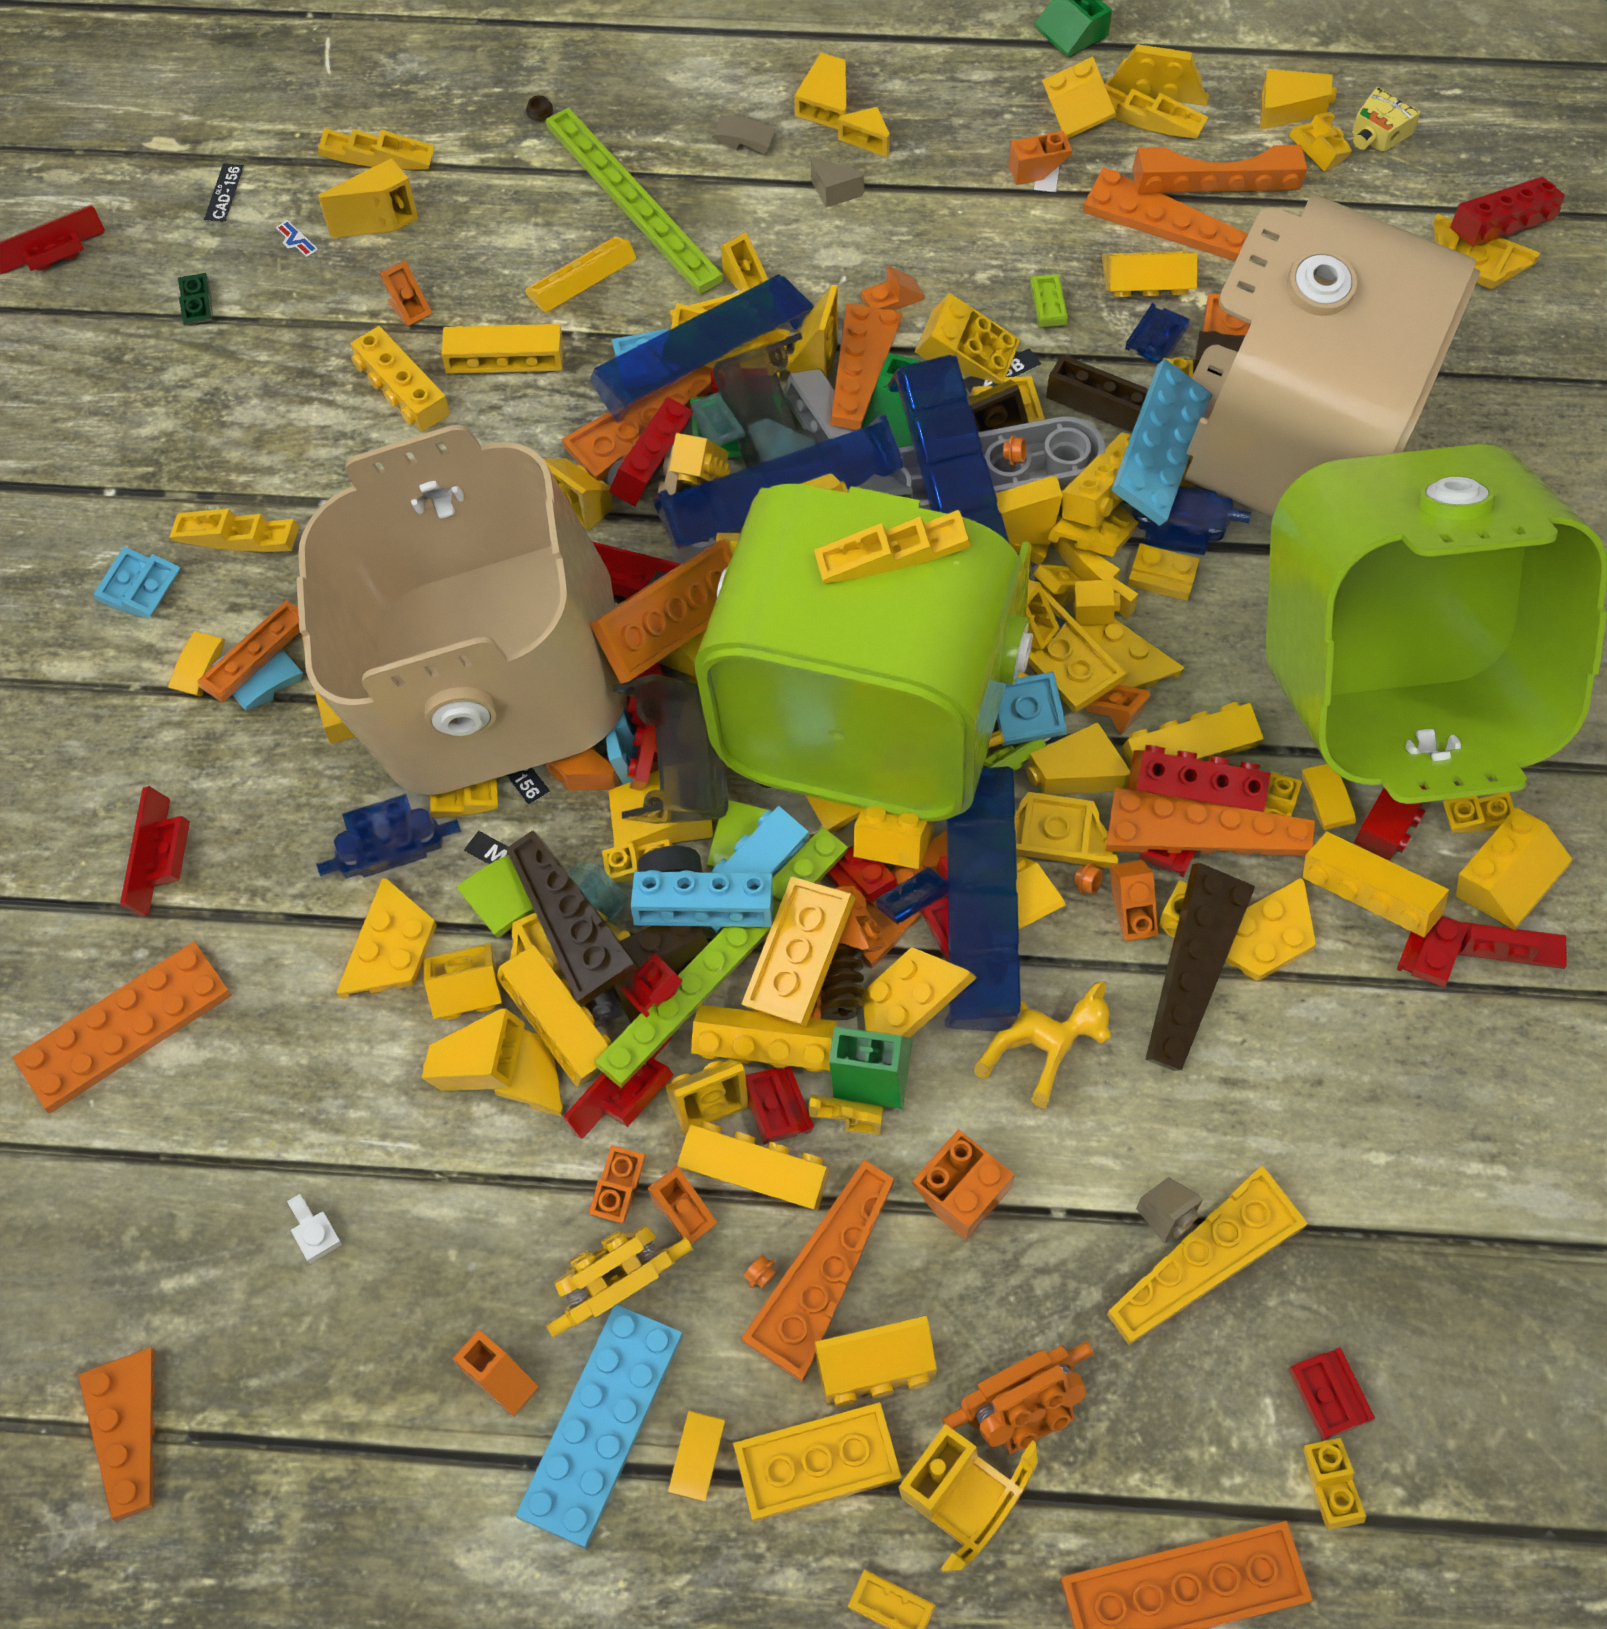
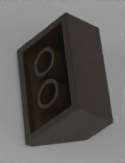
(998, 407)
(673, 944)

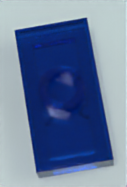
(912, 895)

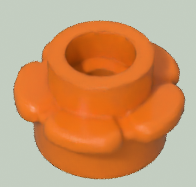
(1015, 450)
(1088, 878)
(760, 1272)

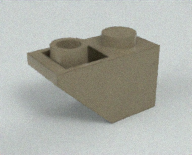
(1170, 1209)

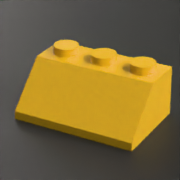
(1150, 272)
(1513, 869)
(876, 1361)

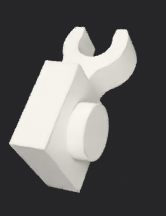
(314, 1233)

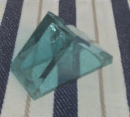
(716, 420)
(776, 440)
(599, 888)

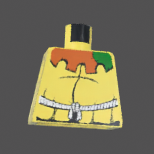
(1384, 121)

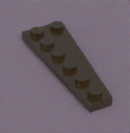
(577, 933)
(1201, 944)

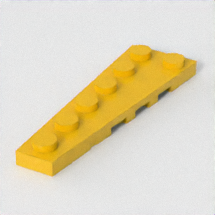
(1227, 1241)

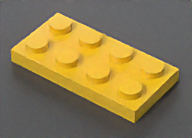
(1078, 663)
(798, 951)
(817, 1462)

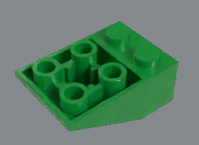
(890, 402)

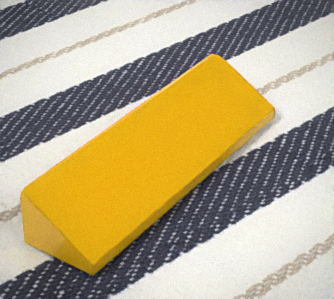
(581, 273)

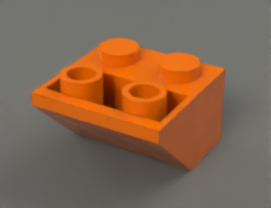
(963, 1184)

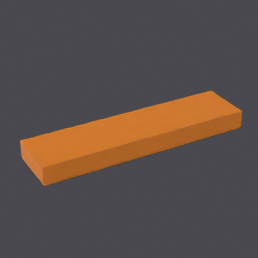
(251, 652)

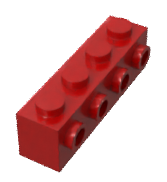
(1507, 211)
(1199, 780)

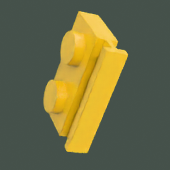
(1163, 572)

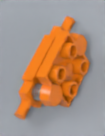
(1025, 1399)

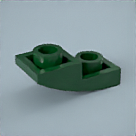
(195, 299)

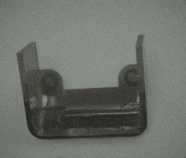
(754, 392)
(689, 768)

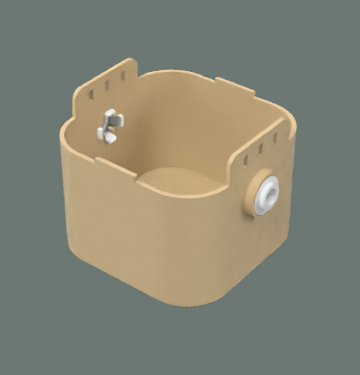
(1335, 349)
(456, 612)

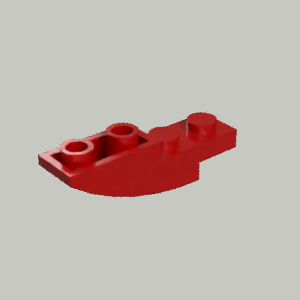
(644, 739)

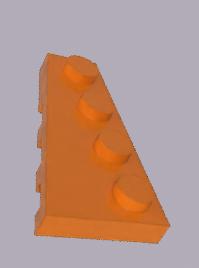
(122, 1429)

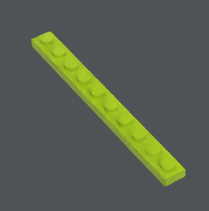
(634, 201)
(712, 967)

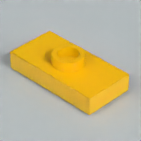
(889, 1604)

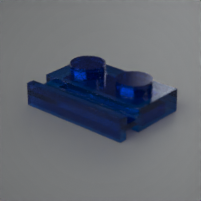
(1157, 333)

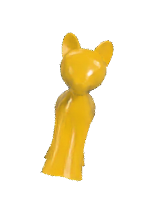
(1088, 1018)

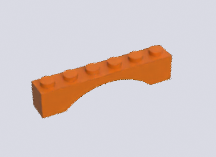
(1168, 172)

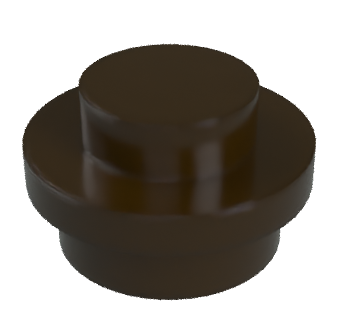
(539, 108)

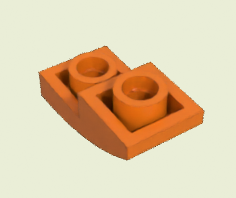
(618, 1184)

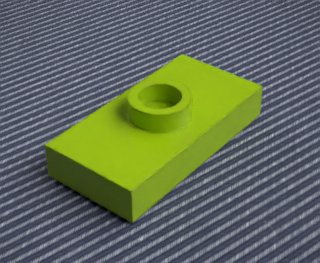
(1048, 300)
(1013, 754)

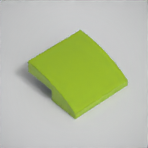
(738, 821)
(497, 895)

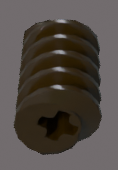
(841, 984)

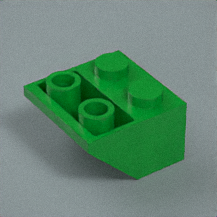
(1074, 24)
(869, 1067)

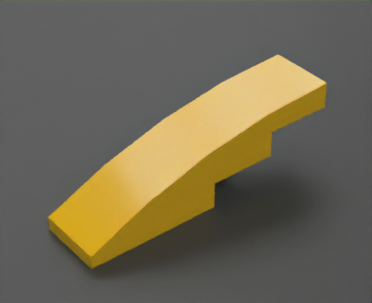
(1157, 115)
(372, 150)
(238, 533)
(892, 549)
(1091, 566)

